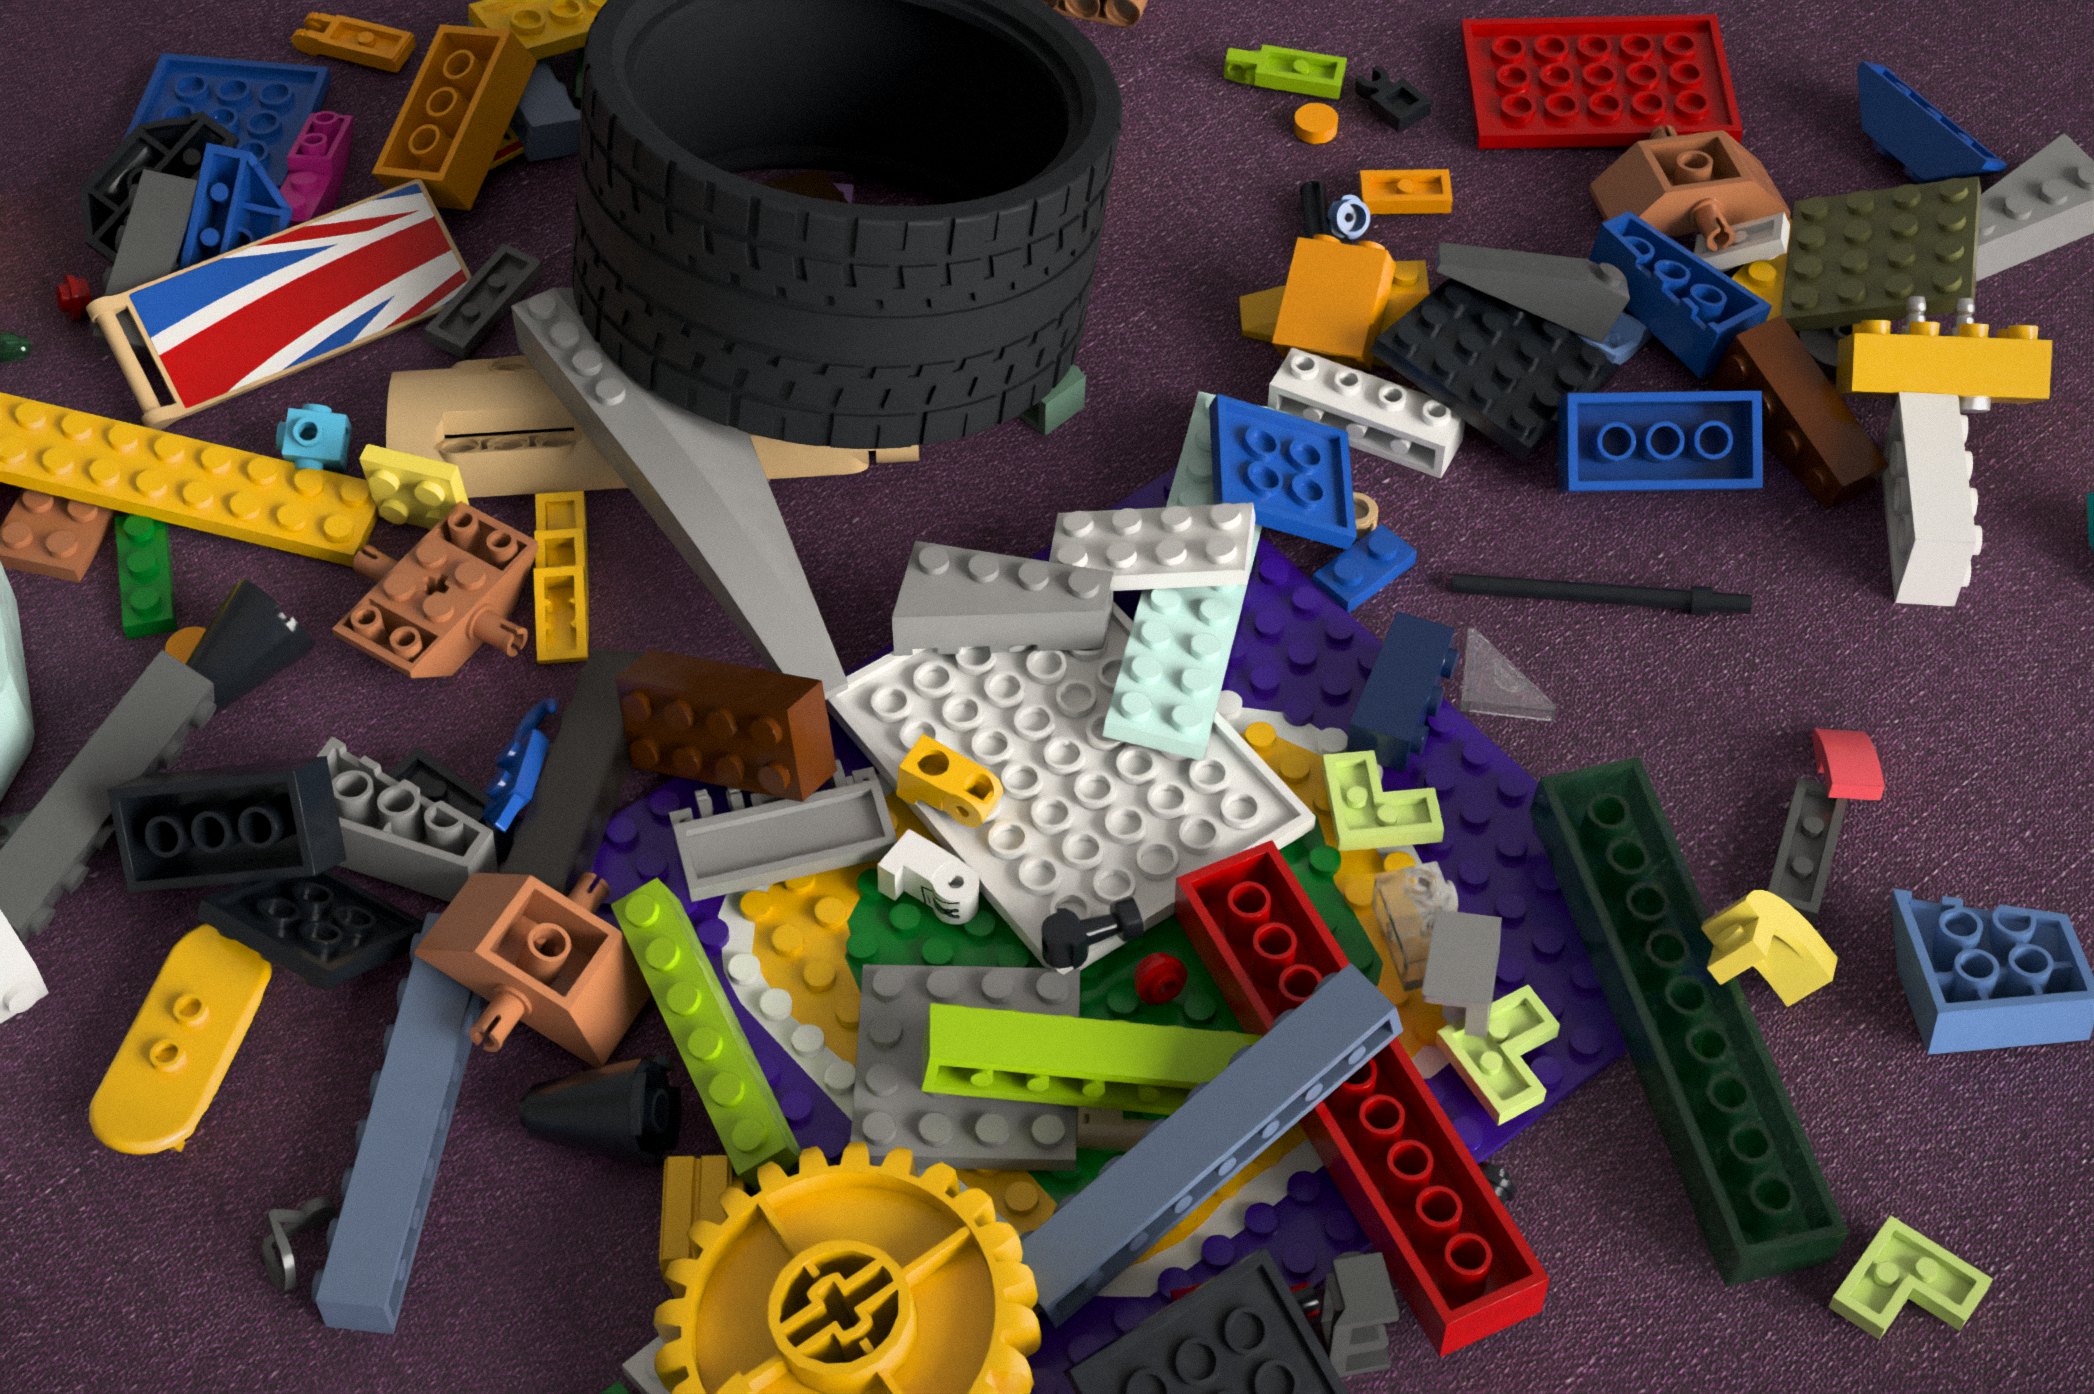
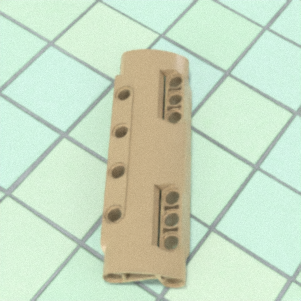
(514, 397)

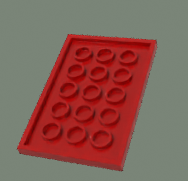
(1596, 79)

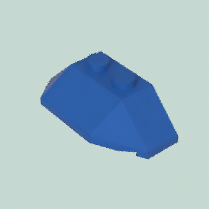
(1917, 131)
(232, 205)

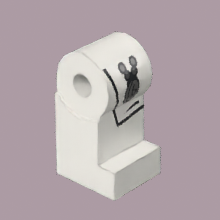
(931, 877)

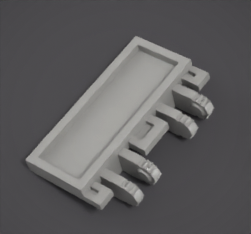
(782, 836)

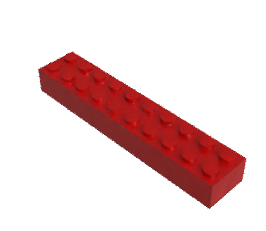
(1382, 1127)

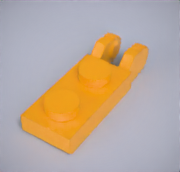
(354, 41)

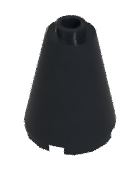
(247, 644)
(609, 1111)

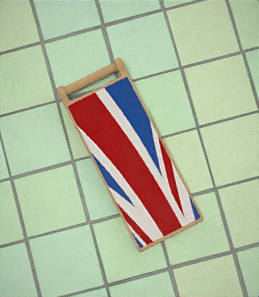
(286, 301)

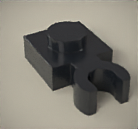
(1395, 103)

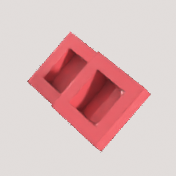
(1848, 764)

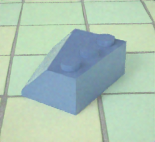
(1991, 975)

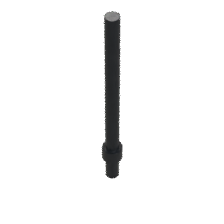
(1698, 600)

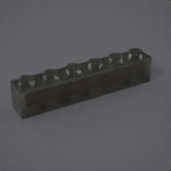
(578, 781)

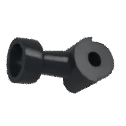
(1068, 938)

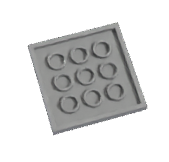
(949, 1127)

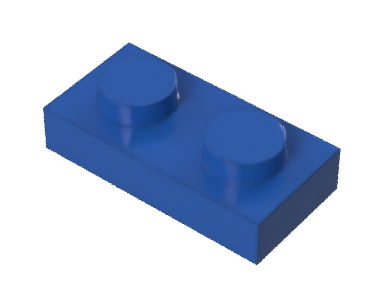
(1365, 568)

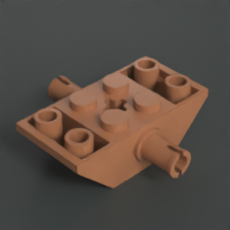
(1689, 185)
(442, 596)
(540, 962)

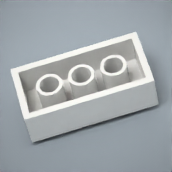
(1929, 499)

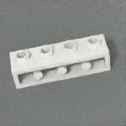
(1375, 412)

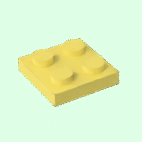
(411, 486)

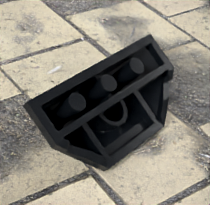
(161, 146)

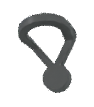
(310, 1216)

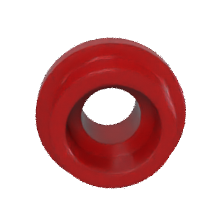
(73, 296)
(1159, 978)

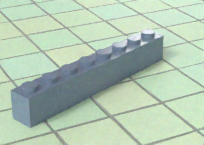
(1206, 1141)
(397, 1150)

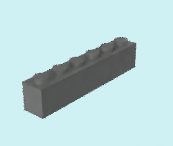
(75, 814)

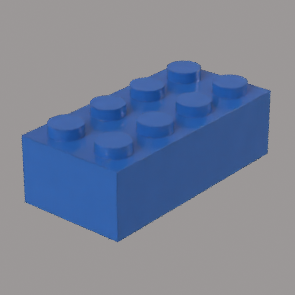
(1660, 441)

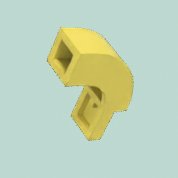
(1774, 940)

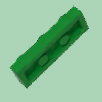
(145, 576)

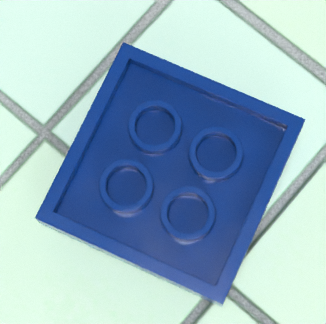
(1285, 467)

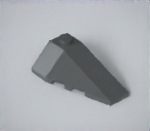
(1551, 286)

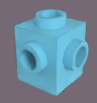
(315, 438)

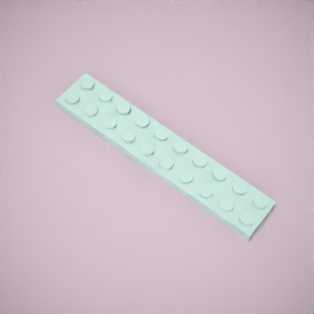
(1179, 635)

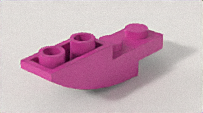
(317, 165)

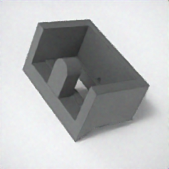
(1352, 1313)

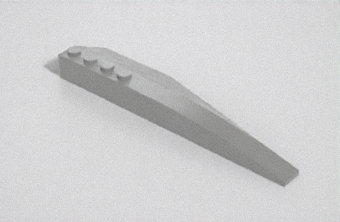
(696, 485)

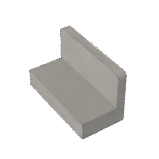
(1463, 965)

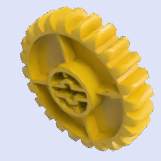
(859, 1246)

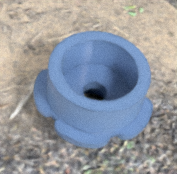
(1359, 217)

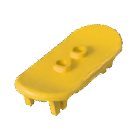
(179, 1044)

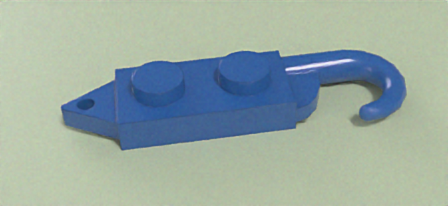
(518, 767)

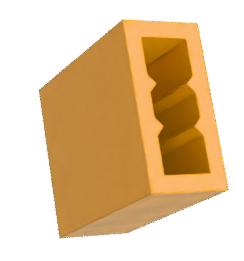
(1335, 300)

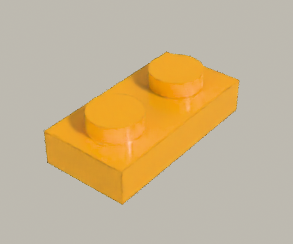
(1406, 191)

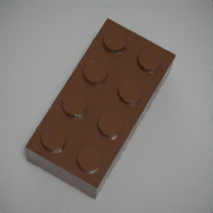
(726, 724)

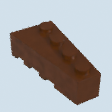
(1801, 413)

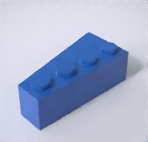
(1678, 293)

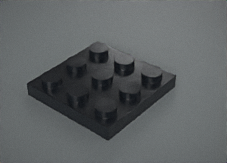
(312, 925)

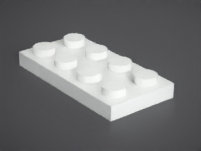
(1160, 545)

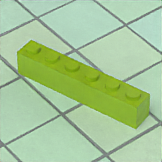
(706, 1031)
(1069, 1058)

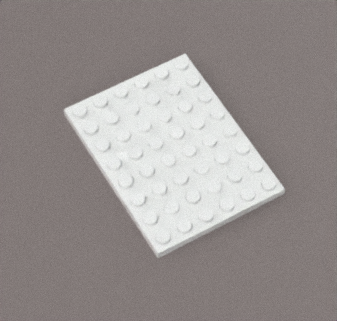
(1077, 809)

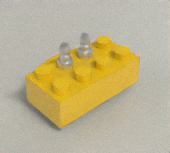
(1962, 364)

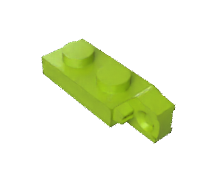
(1287, 70)

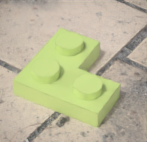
(1373, 818)
(1494, 1064)
(1904, 1267)

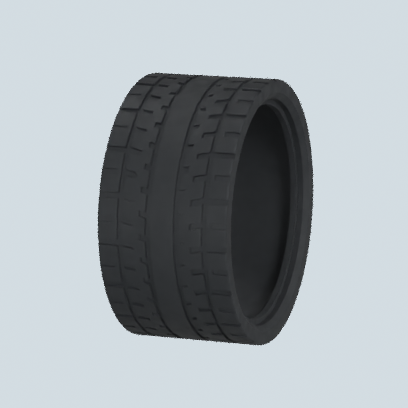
(826, 311)

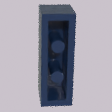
(1403, 691)

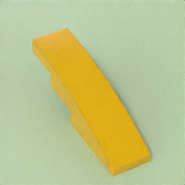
(561, 578)

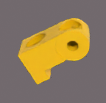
(947, 782)

